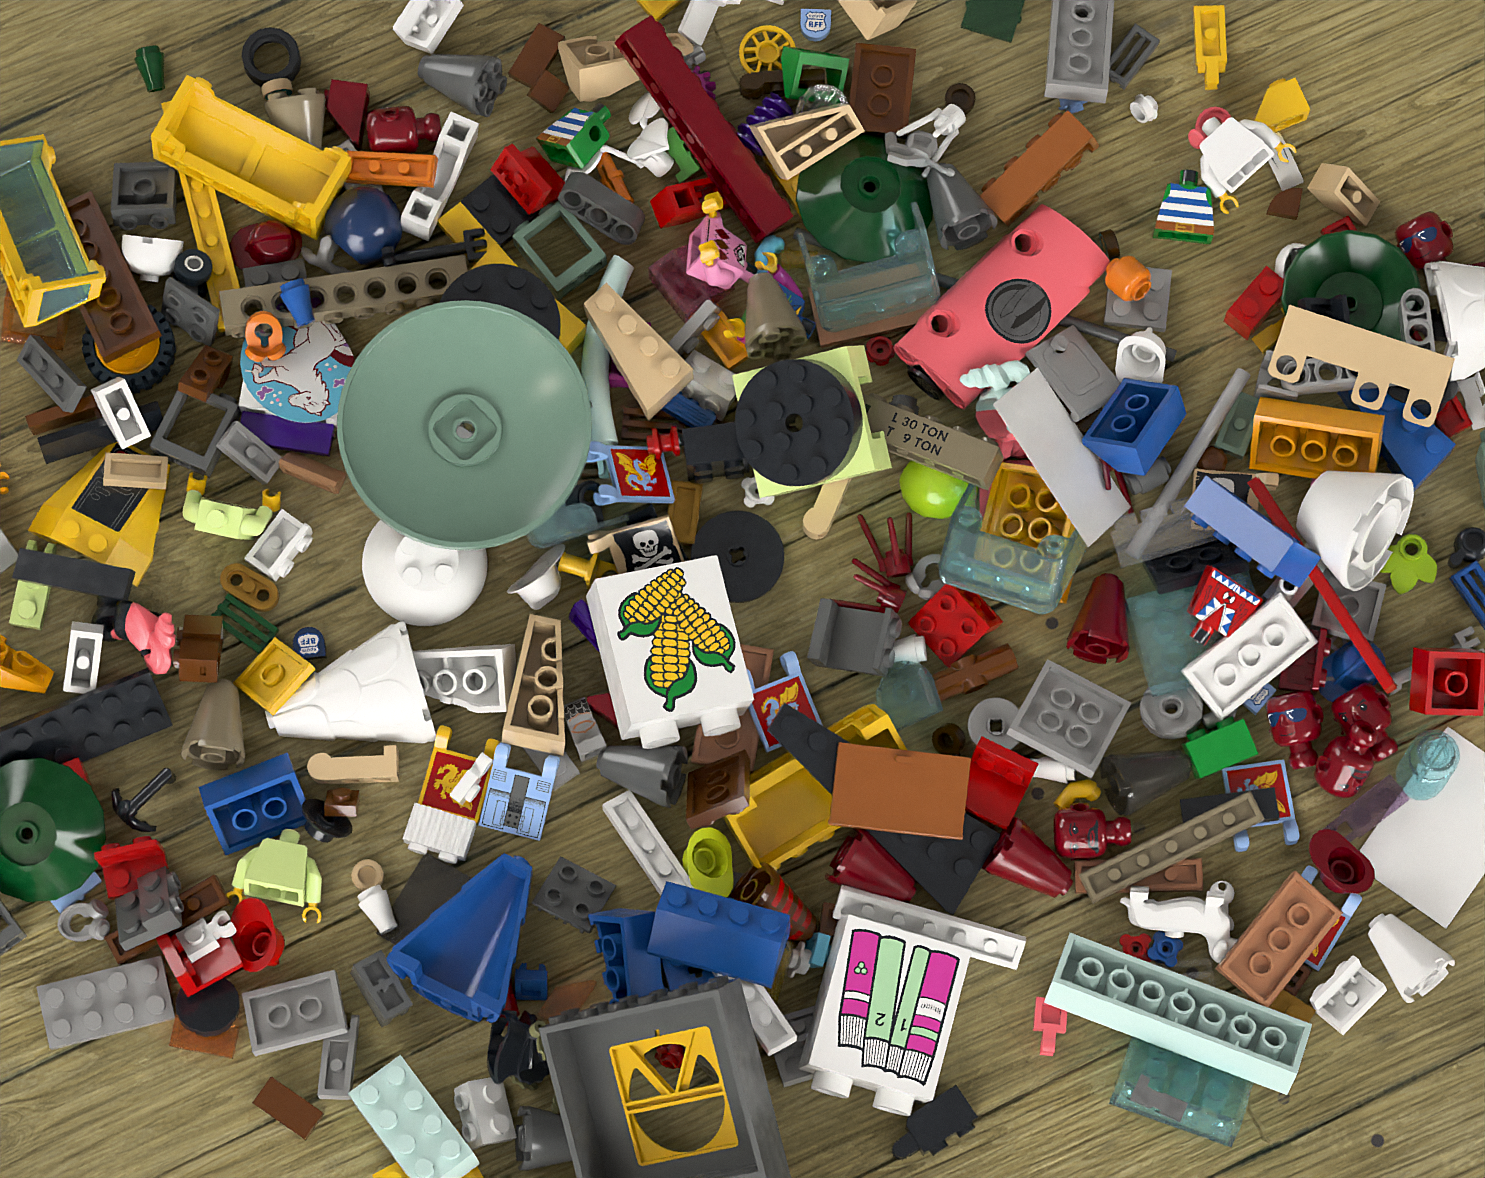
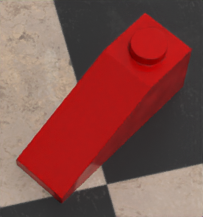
(683, 202)

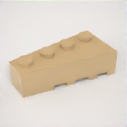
(640, 354)
(536, 699)

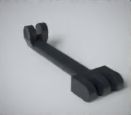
(467, 246)

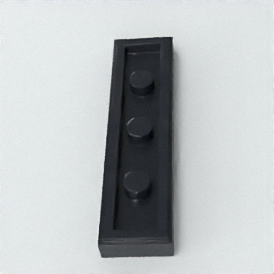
(90, 435)
(73, 574)

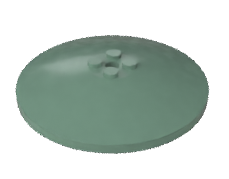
(453, 369)

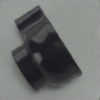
(1468, 546)

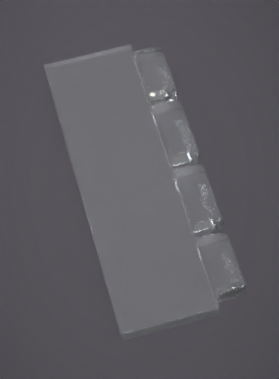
(1158, 533)

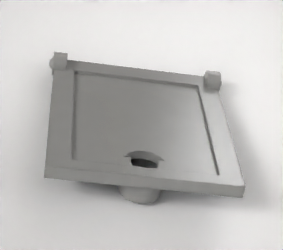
(1076, 373)

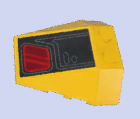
(102, 521)

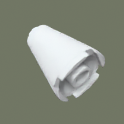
(1408, 956)

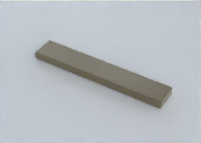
(1171, 847)

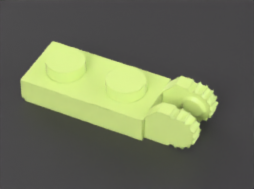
(31, 599)

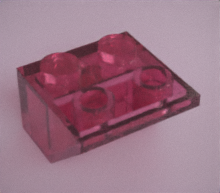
(678, 288)

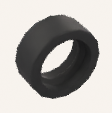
(267, 36)

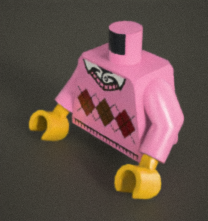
(715, 252)

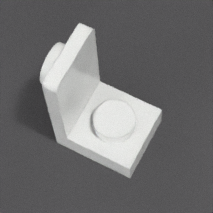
(699, 18)

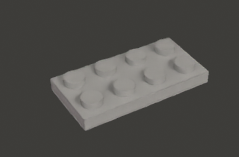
(106, 1002)

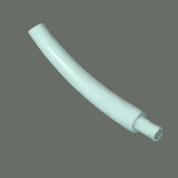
(596, 366)

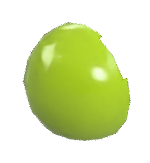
(930, 491)

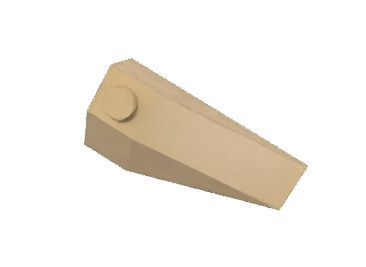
(599, 68)

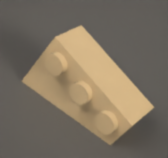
(805, 137)

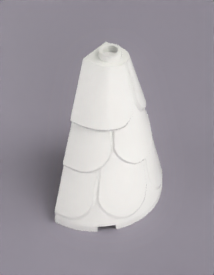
(1462, 308)
(362, 696)

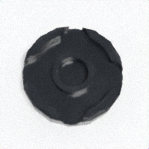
(210, 1009)

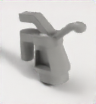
(916, 152)

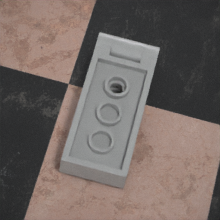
(1079, 50)

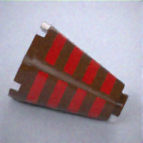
(769, 890)

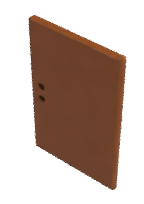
(906, 796)

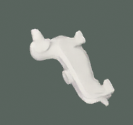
(1182, 916)

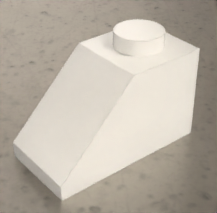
(120, 412)

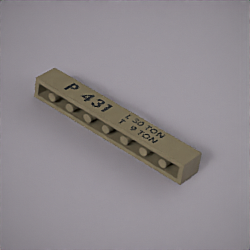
(934, 444)

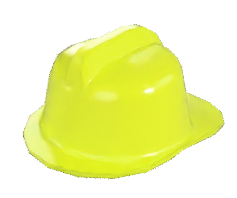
(709, 862)

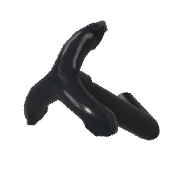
(128, 809)

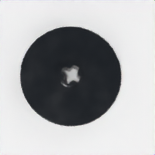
(760, 548)

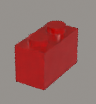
(1255, 303)

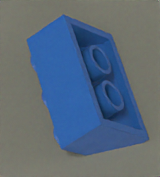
(1136, 425)
(254, 803)

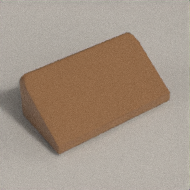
(312, 472)

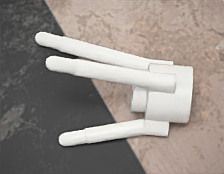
(946, 123)

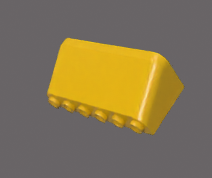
(793, 808)

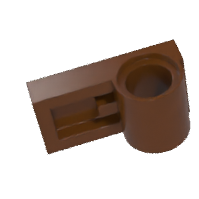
(206, 373)

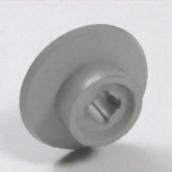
(993, 711)

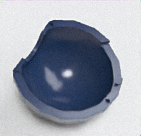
(364, 223)

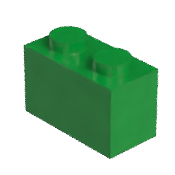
(1219, 747)

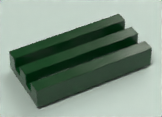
(266, 639)

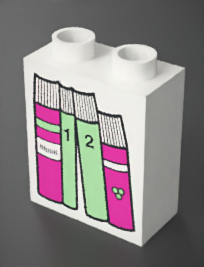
(883, 1014)

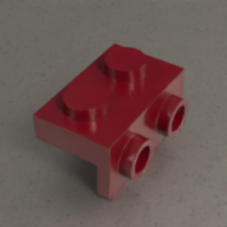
(1307, 670)

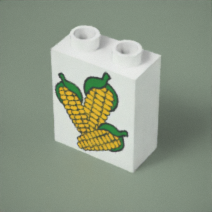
(670, 651)

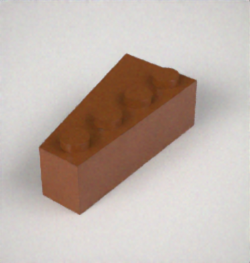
(1038, 167)

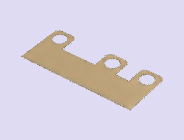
(1370, 354)

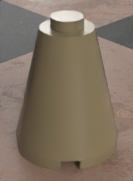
(216, 729)

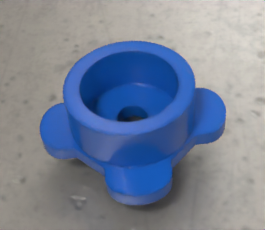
(1158, 955)

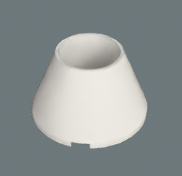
(1354, 520)

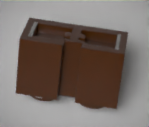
(199, 649)

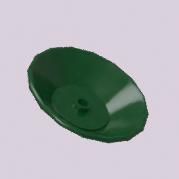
(855, 221)
(1362, 268)
(64, 824)

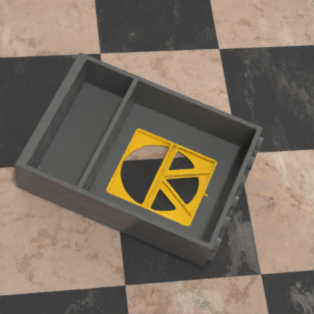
(592, 1067)

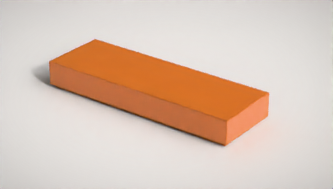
(392, 169)

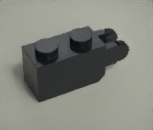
(935, 1124)

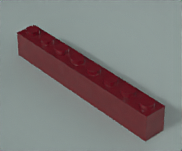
(704, 128)

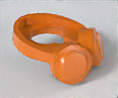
(255, 350)

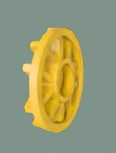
(767, 51)

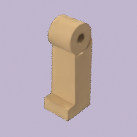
(819, 519)
(355, 769)

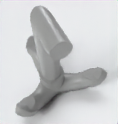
(324, 256)

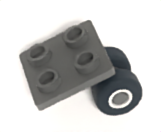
(184, 295)

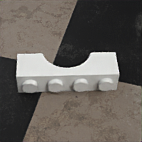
(452, 153)

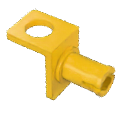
(585, 568)

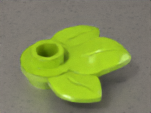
(1408, 569)

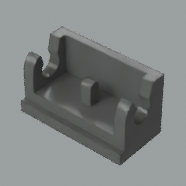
(381, 988)

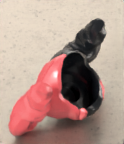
(145, 629)

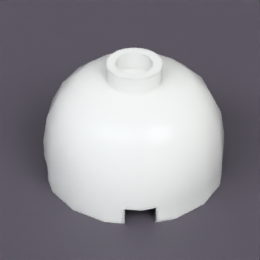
(150, 256)

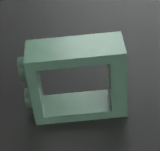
(577, 273)

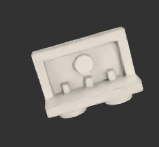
(426, 22)
(711, 385)
(279, 546)
(1346, 995)
(484, 1113)

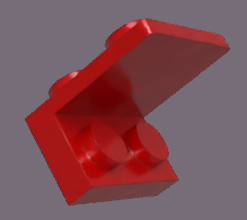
(528, 177)
(954, 622)
(997, 782)
(127, 863)
(203, 971)

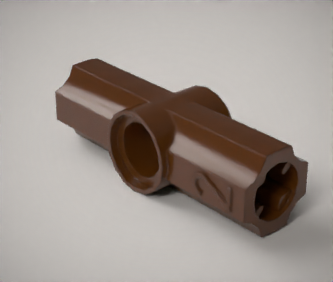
(974, 672)

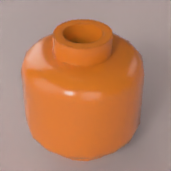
(1128, 278)

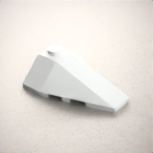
(469, 676)

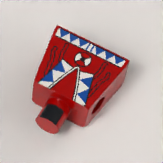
(1219, 605)

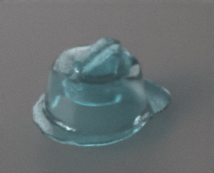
(1427, 764)

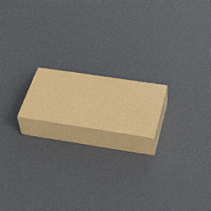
(135, 471)

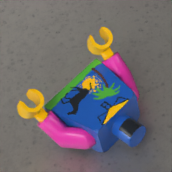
(791, 291)

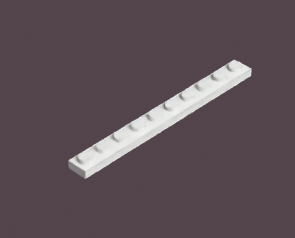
(662, 866)

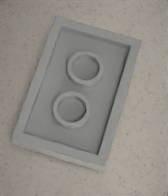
(294, 1012)

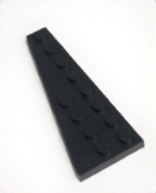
(938, 864)

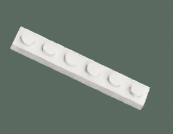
(984, 941)

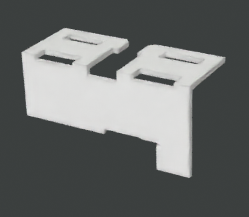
(1472, 399)

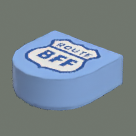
(815, 23)
(1259, 699)

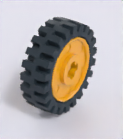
(139, 367)

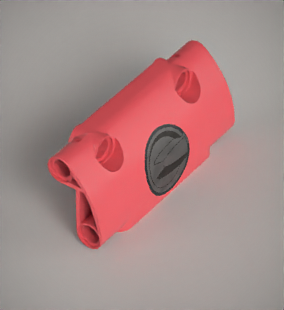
(1004, 302)

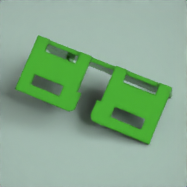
(682, 157)

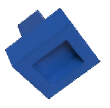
(531, 983)

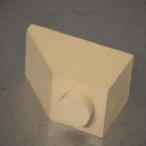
(1343, 193)

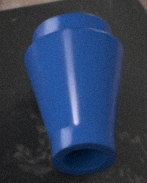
(298, 301)

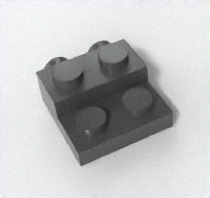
(143, 195)
(149, 909)

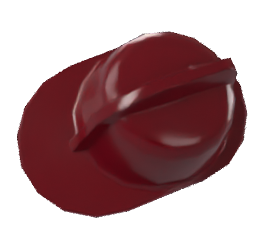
(265, 244)
(1340, 863)

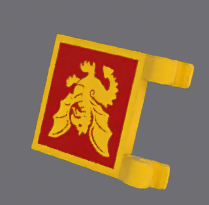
(446, 771)

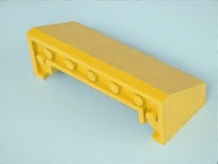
(249, 158)

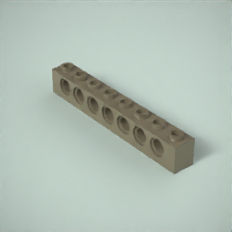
(357, 283)

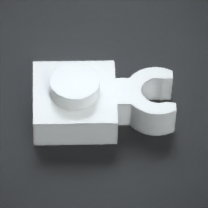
(468, 786)
(202, 937)

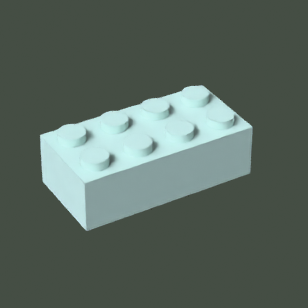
(412, 1124)

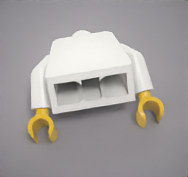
(1235, 153)

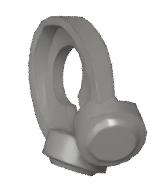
(918, 575)
(97, 929)

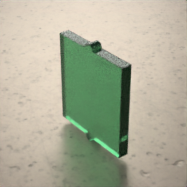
(993, 17)

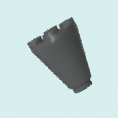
(465, 79)

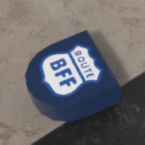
(309, 644)

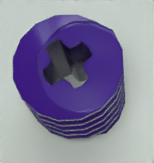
(772, 109)

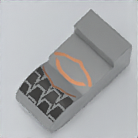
(583, 729)

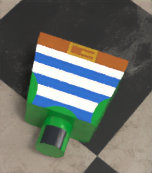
(576, 136)
(1186, 211)

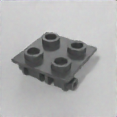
(573, 894)

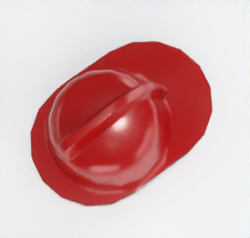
(256, 937)

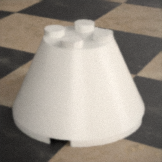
(419, 580)

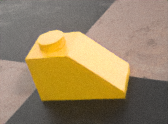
(1283, 105)

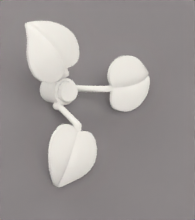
(647, 149)

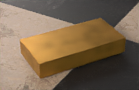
(685, 510)

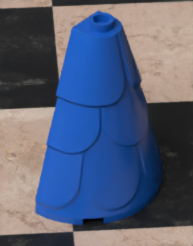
(470, 943)

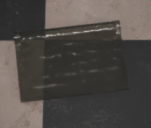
(424, 892)

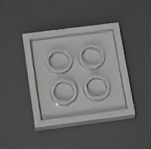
(1069, 718)

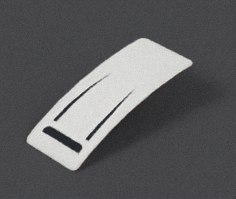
(1286, 173)

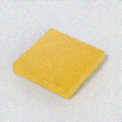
(274, 676)

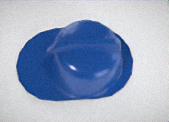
(1348, 671)

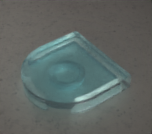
(908, 694)

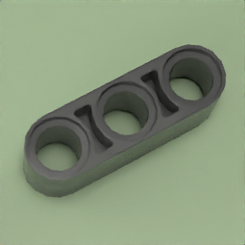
(601, 208)

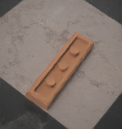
(1180, 877)

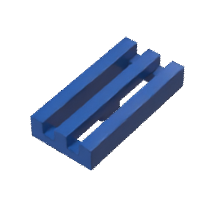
(1465, 594)

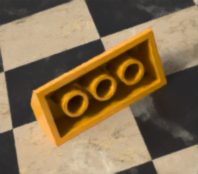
(1313, 439)

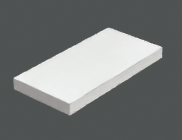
(1250, 657)

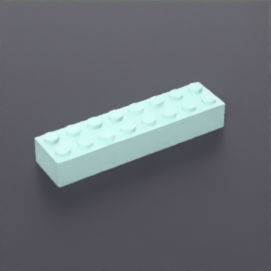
(1178, 1013)

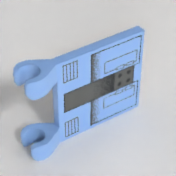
(518, 799)

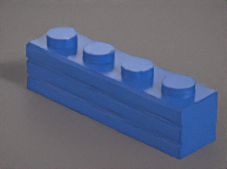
(689, 412)

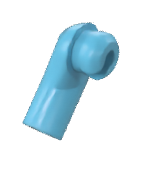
(769, 244)

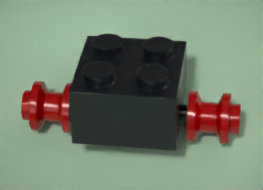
(707, 450)

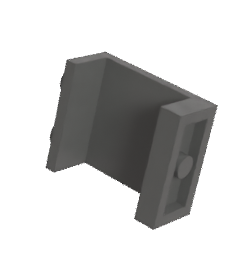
(854, 639)

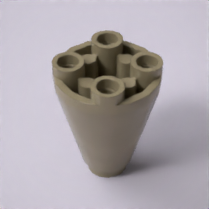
(298, 114)
(771, 322)

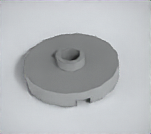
(1172, 726)

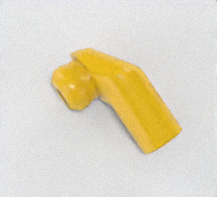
(1075, 790)

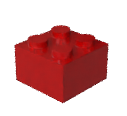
(1447, 681)

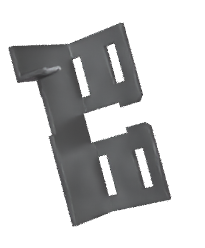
(1167, 1104)

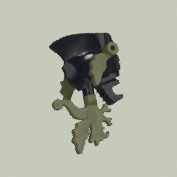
(519, 1052)

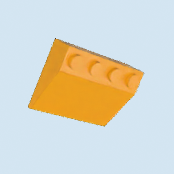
(1024, 509)

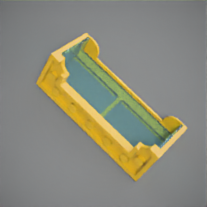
(38, 240)

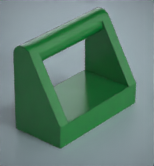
(792, 62)

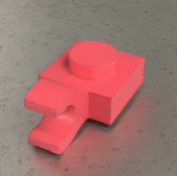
(1049, 1021)

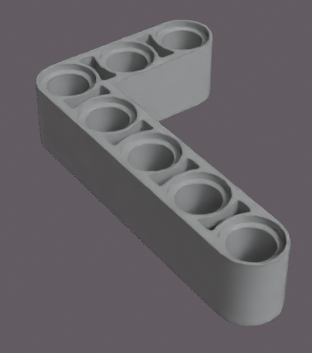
(1344, 379)

